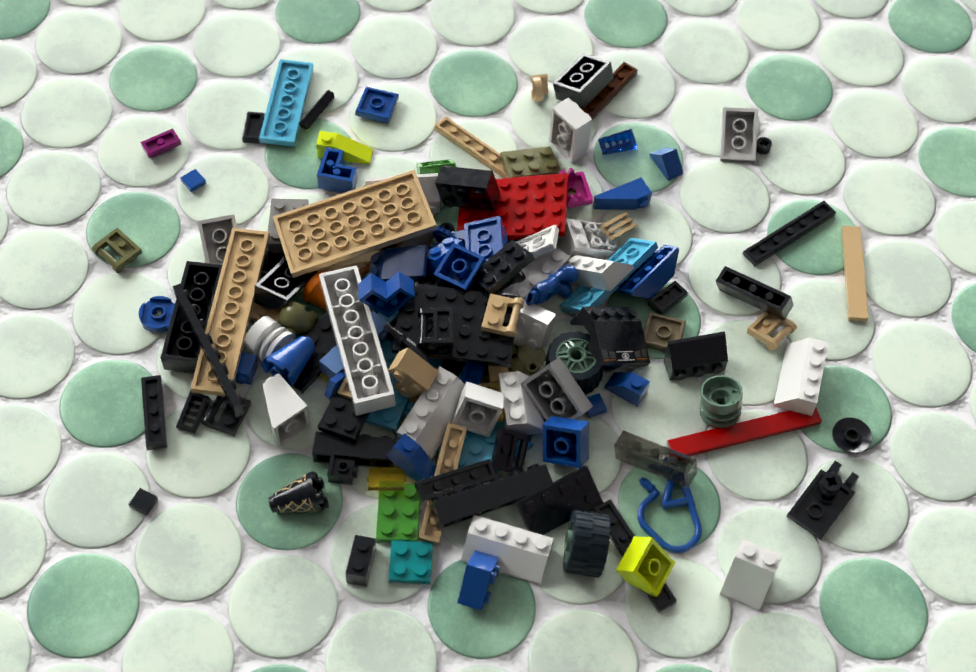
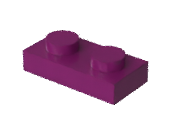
(160, 143)

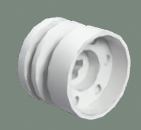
(267, 337)

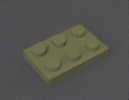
(530, 162)

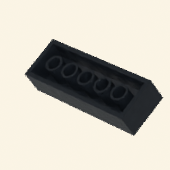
(181, 346)

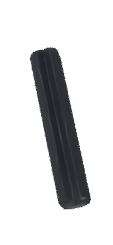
(317, 109)

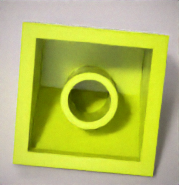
(645, 565)

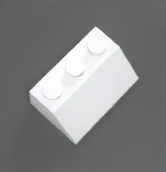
(598, 272)
(519, 410)

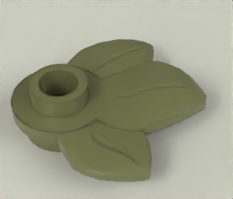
(528, 358)

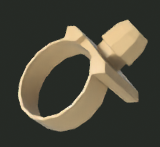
(539, 87)

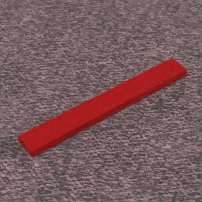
(743, 432)

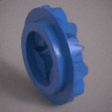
(441, 234)

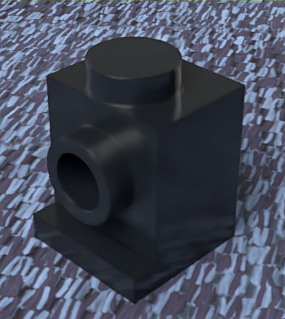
(342, 470)

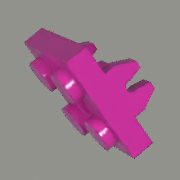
(578, 182)

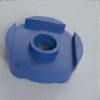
(147, 311)

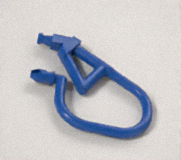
(667, 503)

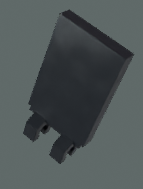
(818, 512)

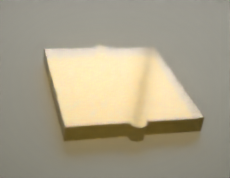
(386, 479)

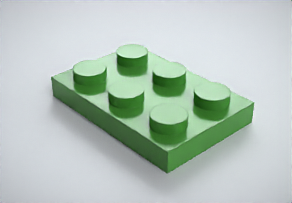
(398, 515)

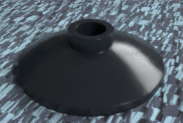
(855, 429)

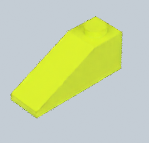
(353, 150)

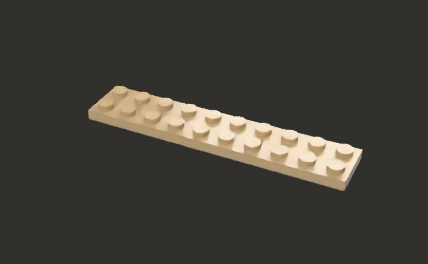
(232, 306)

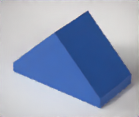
(668, 162)

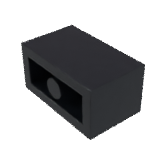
(360, 560)

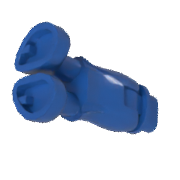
(555, 284)

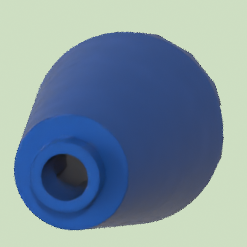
(290, 359)

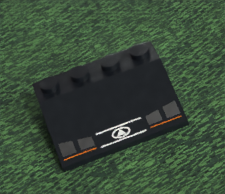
(614, 335)

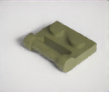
(121, 245)

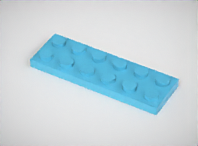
(286, 103)
(631, 252)

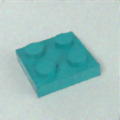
(410, 562)

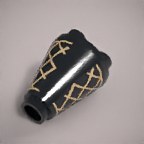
(300, 496)

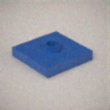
(377, 104)

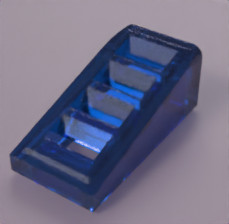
(621, 136)

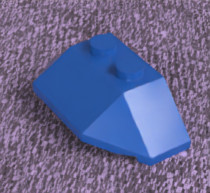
(652, 274)

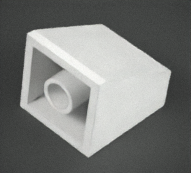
(285, 409)
(750, 574)

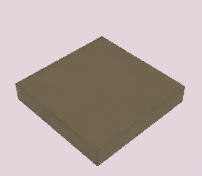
(661, 329)

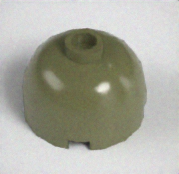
(296, 319)

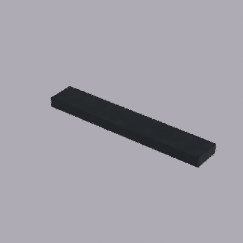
(789, 233)
(621, 538)

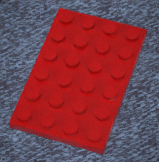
(526, 205)

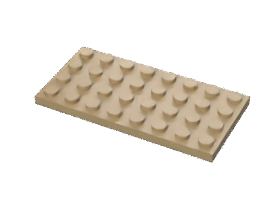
(354, 223)

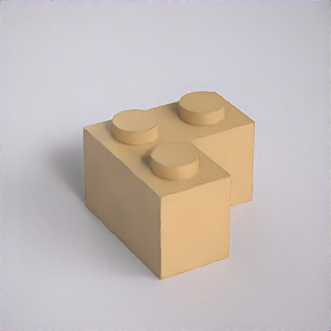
(412, 373)

